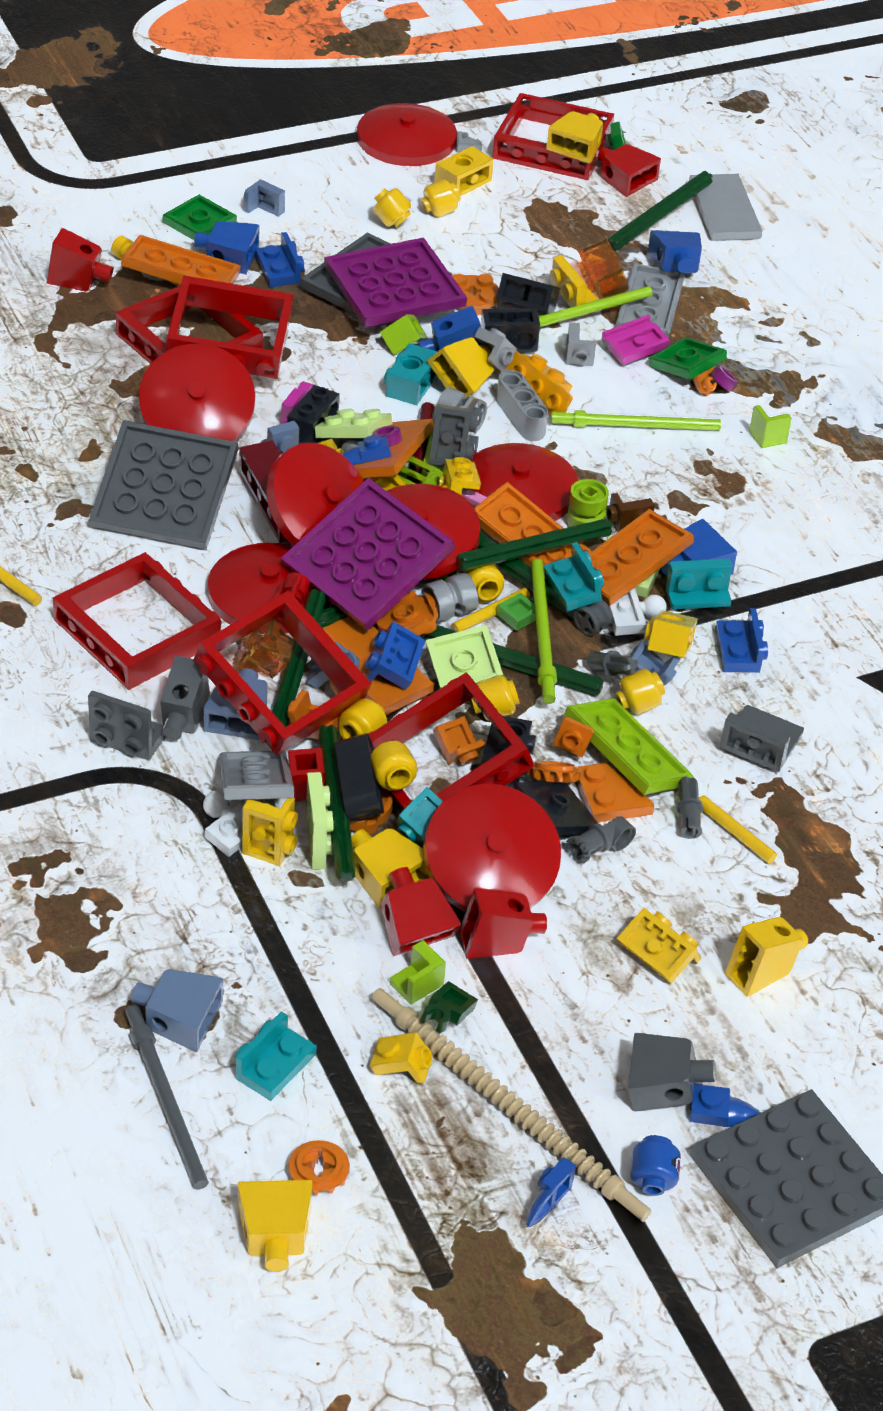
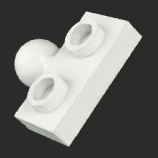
(629, 612)
(226, 831)

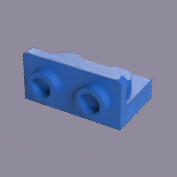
(280, 262)
(741, 644)
(395, 655)

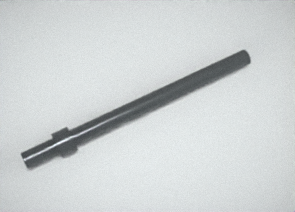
(144, 1040)

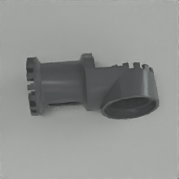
(614, 834)

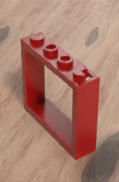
(534, 153)
(237, 300)
(132, 324)
(314, 642)
(135, 669)
(497, 770)

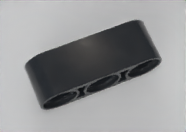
(358, 784)

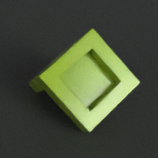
(403, 332)
(769, 430)
(422, 976)

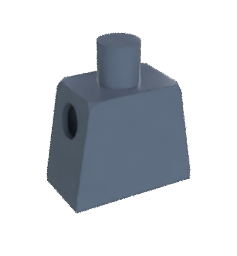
(223, 718)
(181, 1005)

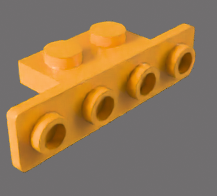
(545, 381)

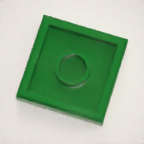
(197, 216)
(687, 358)

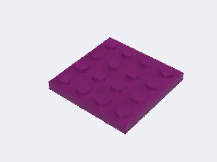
(395, 281)
(368, 553)

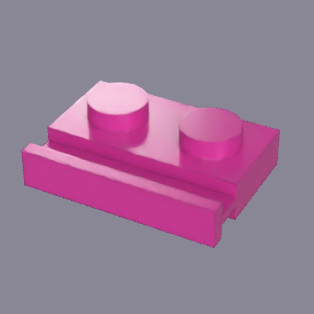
(635, 340)

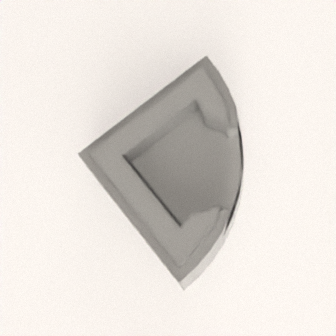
(463, 142)

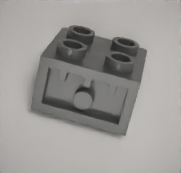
(455, 432)
(123, 726)
(760, 737)

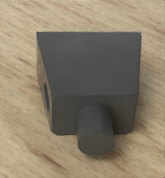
(182, 708)
(665, 1071)

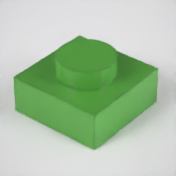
(517, 611)

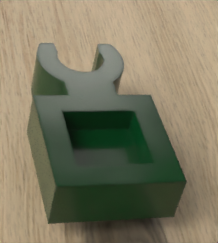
(447, 1005)

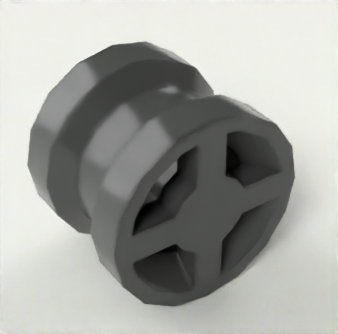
(593, 617)

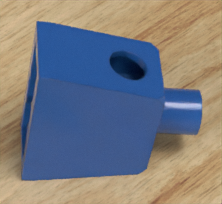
(231, 242)
(678, 250)
(452, 329)
(707, 545)

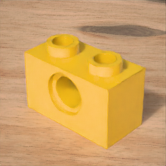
(466, 169)
(671, 633)

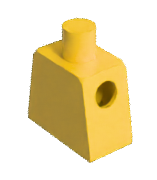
(576, 136)
(462, 365)
(381, 855)
(764, 954)
(275, 1219)

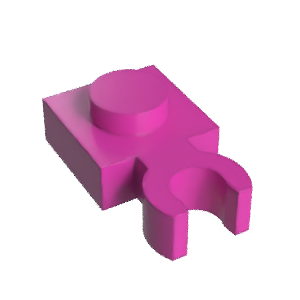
(293, 399)

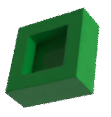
(616, 138)

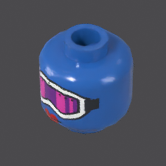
(655, 1165)

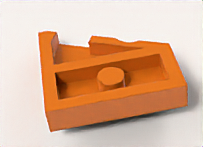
(610, 794)

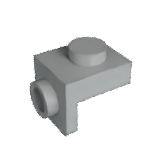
(502, 349)
(577, 351)

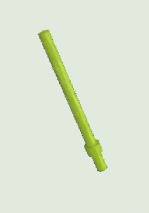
(595, 306)
(581, 419)
(546, 672)

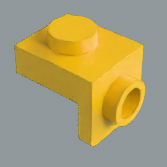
(402, 1054)

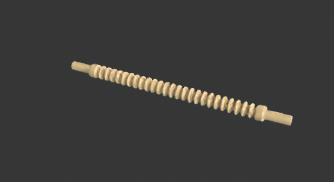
(611, 1186)

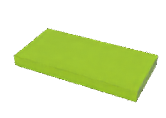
(629, 746)

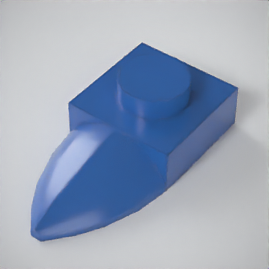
(369, 449)
(716, 1107)
(553, 1185)

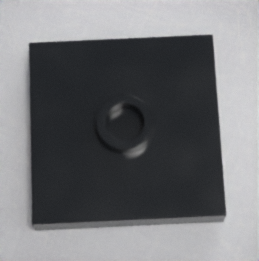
(561, 805)

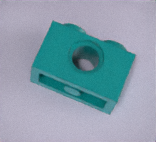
(410, 375)

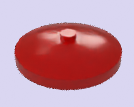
(406, 134)
(198, 392)
(530, 469)
(307, 486)
(446, 512)
(247, 580)
(491, 841)

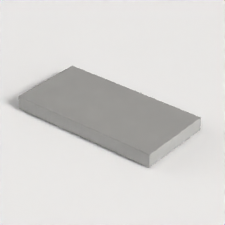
(727, 209)
(661, 305)
(255, 775)

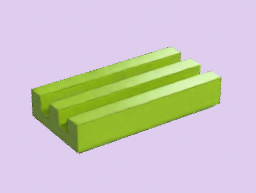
(429, 479)

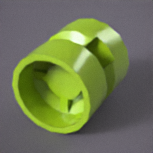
(587, 502)

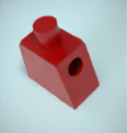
(628, 168)
(76, 262)
(416, 912)
(498, 923)

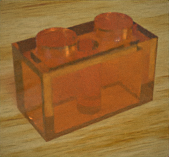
(602, 269)

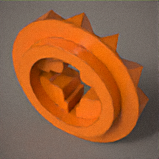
(554, 771)
(334, 1161)

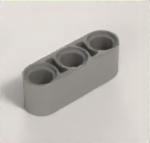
(522, 405)

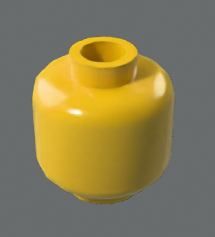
(440, 198)
(392, 207)
(488, 582)
(640, 691)
(500, 693)
(361, 718)
(393, 765)

